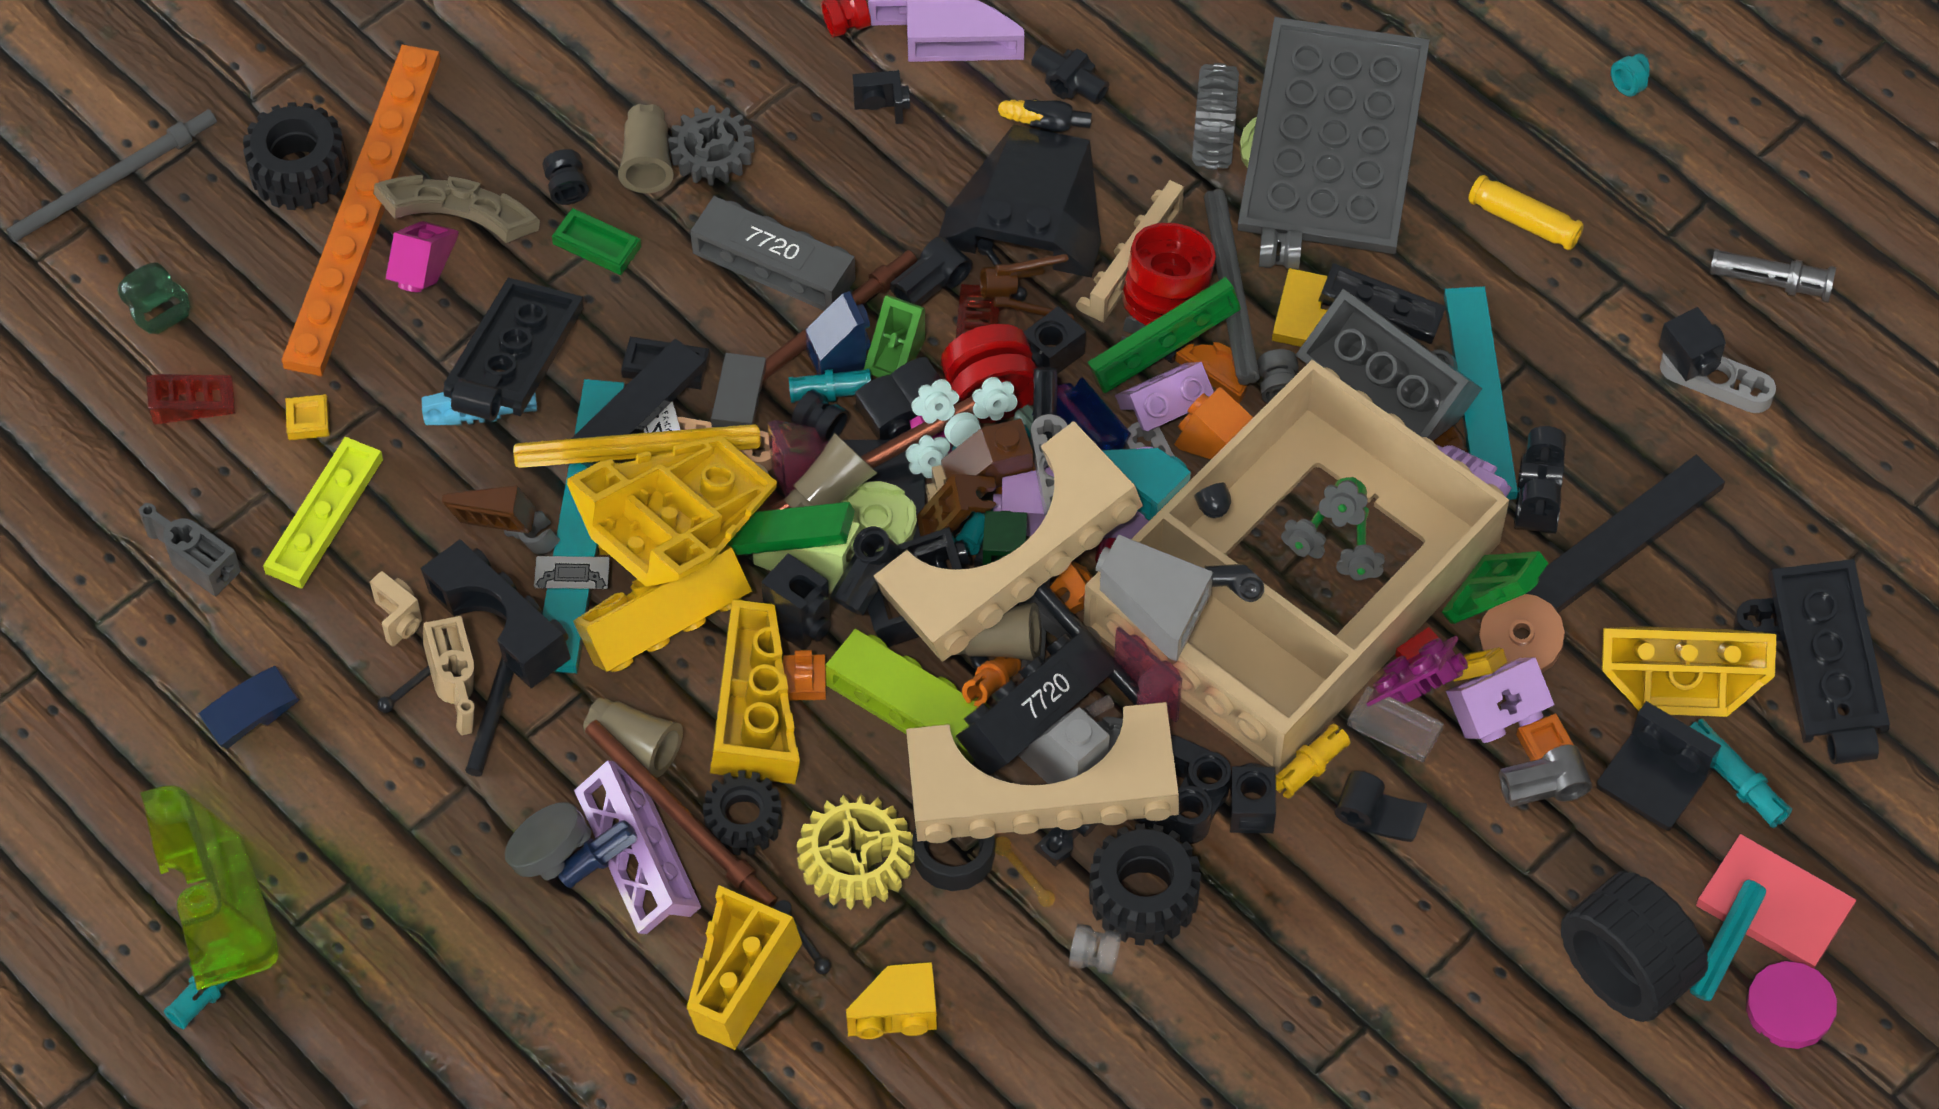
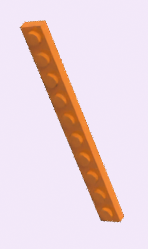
(360, 212)

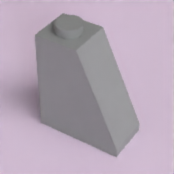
(1155, 591)
(1067, 747)

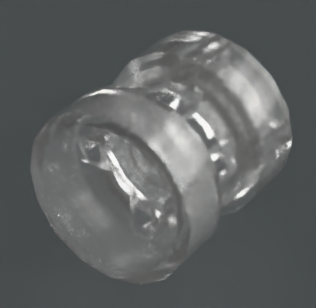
(1085, 946)

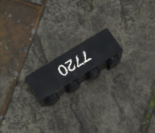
(1035, 702)

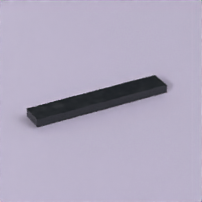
(1627, 533)

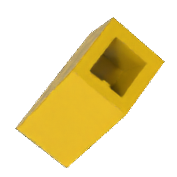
(895, 1003)

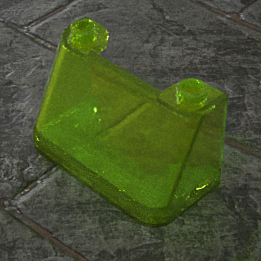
(221, 918)

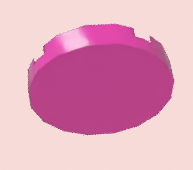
(1791, 1004)

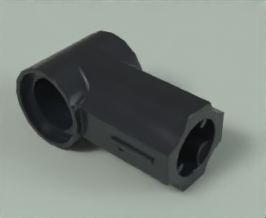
(938, 266)
(857, 583)

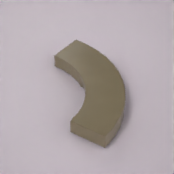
(459, 198)

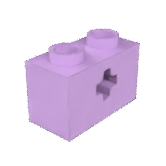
(1478, 698)

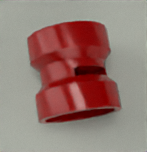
(845, 14)

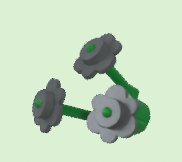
(1343, 503)

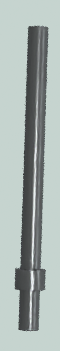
(177, 136)

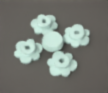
(937, 403)

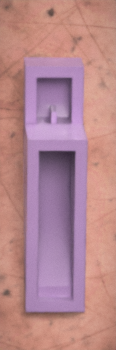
(951, 29)

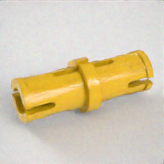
(1311, 760)

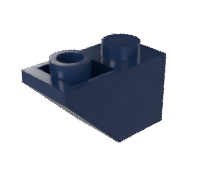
(839, 337)

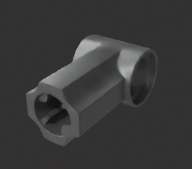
(1556, 775)

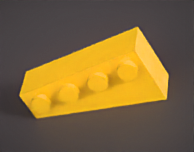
(753, 708)

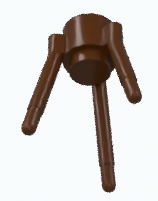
(1002, 280)

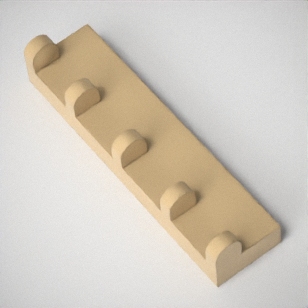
(1110, 284)

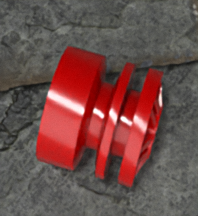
(1166, 269)

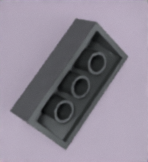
(1389, 367)

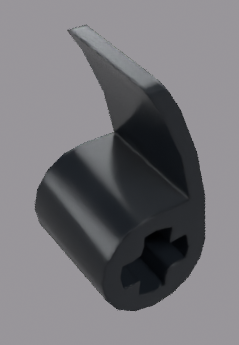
(1370, 810)

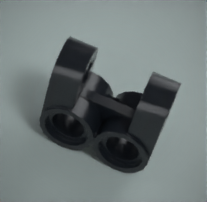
(1541, 480)
(1204, 799)

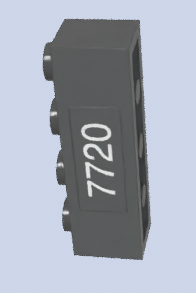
(772, 253)

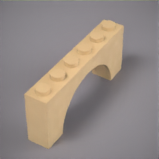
(957, 605)
(962, 801)

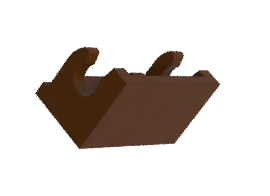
(955, 502)

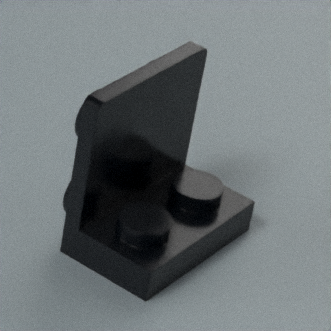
(1659, 767)

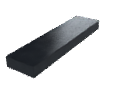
(646, 394)

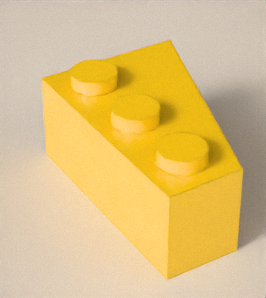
(740, 965)

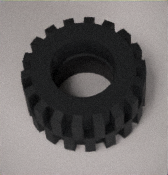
(292, 131)
(1144, 853)

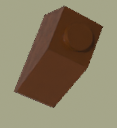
(992, 452)

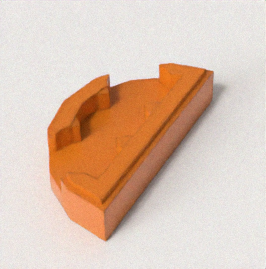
(1218, 364)

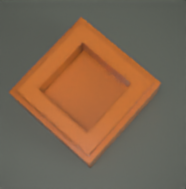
(1543, 736)

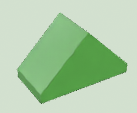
(896, 336)

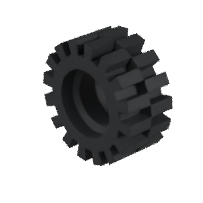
(743, 790)

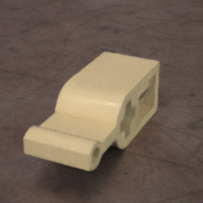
(449, 657)

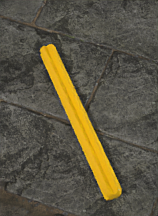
(626, 446)

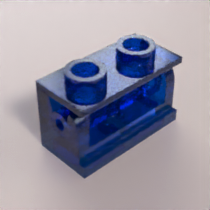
(1091, 414)

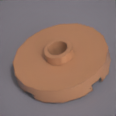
(1526, 612)

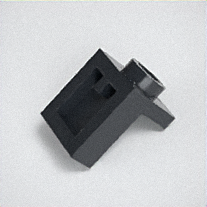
(881, 90)

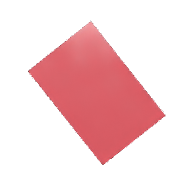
(1796, 914)

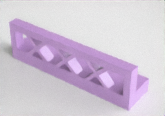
(653, 848)

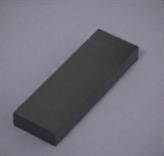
(1407, 310)

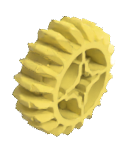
(887, 840)

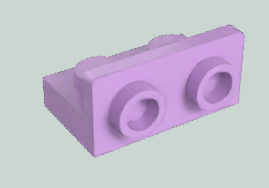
(1166, 395)

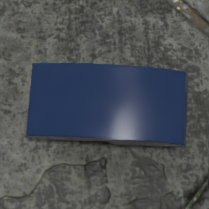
(247, 705)

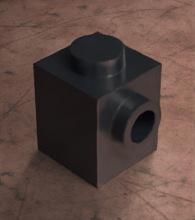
(1692, 344)

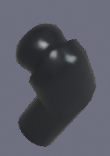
(1239, 580)

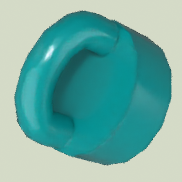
(1631, 74)

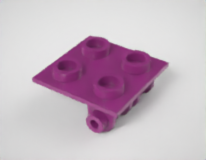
(1411, 678)

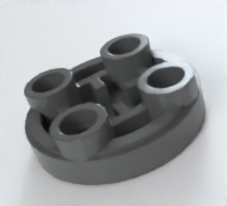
(546, 841)

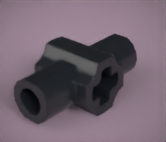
(1070, 73)

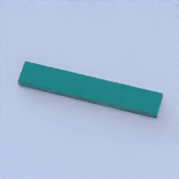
(1476, 358)

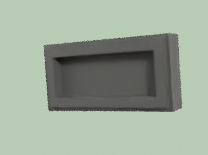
(738, 390)

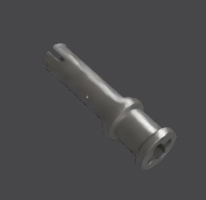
(1792, 276)

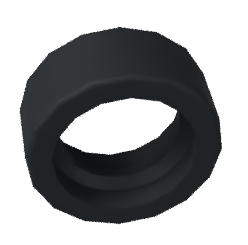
(954, 877)

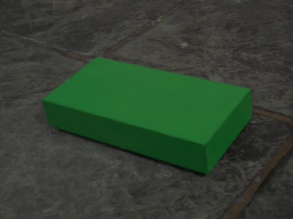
(596, 241)

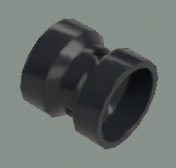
(565, 175)
(817, 413)

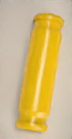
(1525, 212)

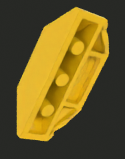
(1688, 667)

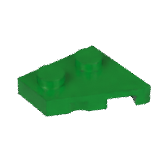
(1494, 582)

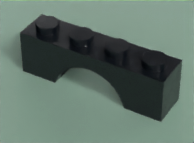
(466, 583)

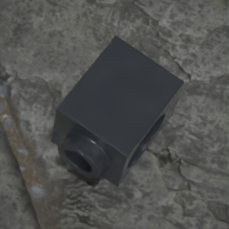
(1059, 330)
(1250, 814)

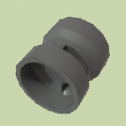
(1289, 250)
(1276, 370)

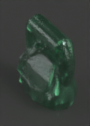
(149, 288)

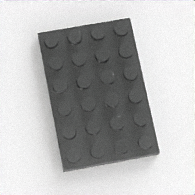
(1334, 134)

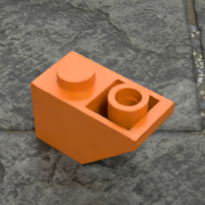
(1211, 424)

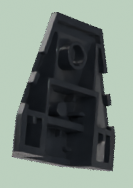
(1032, 194)

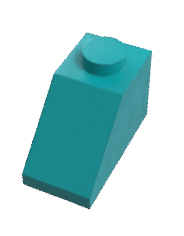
(1153, 474)

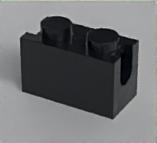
(799, 601)

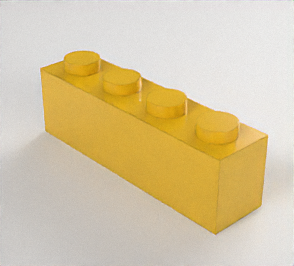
(651, 614)

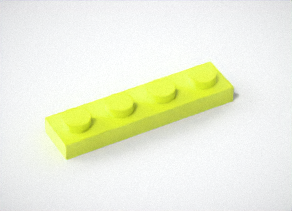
(323, 512)

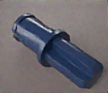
(597, 853)

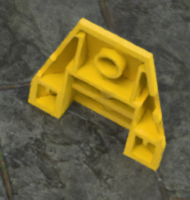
(672, 508)

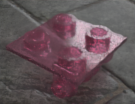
(1156, 679)

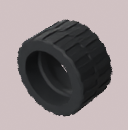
(1634, 946)

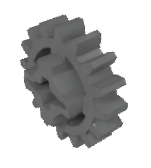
(711, 145)

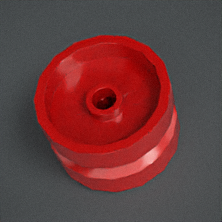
(987, 353)

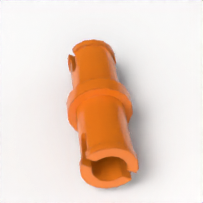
(989, 678)

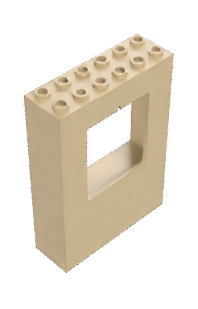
(1265, 665)

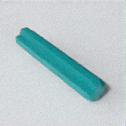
(1729, 938)

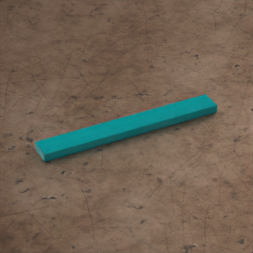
(575, 541)

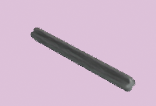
(1228, 266)

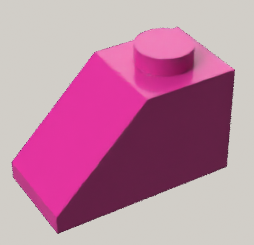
(419, 255)

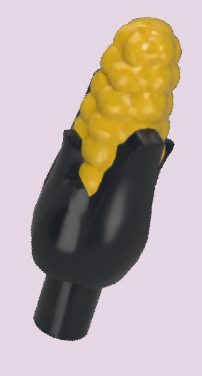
(1049, 115)

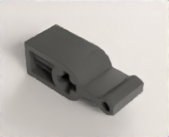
(193, 549)

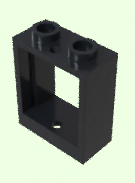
(930, 550)

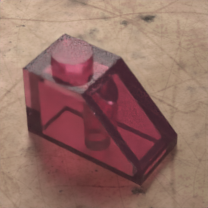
(792, 451)

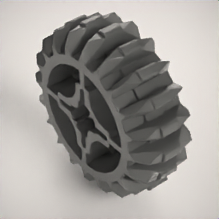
(1215, 116)

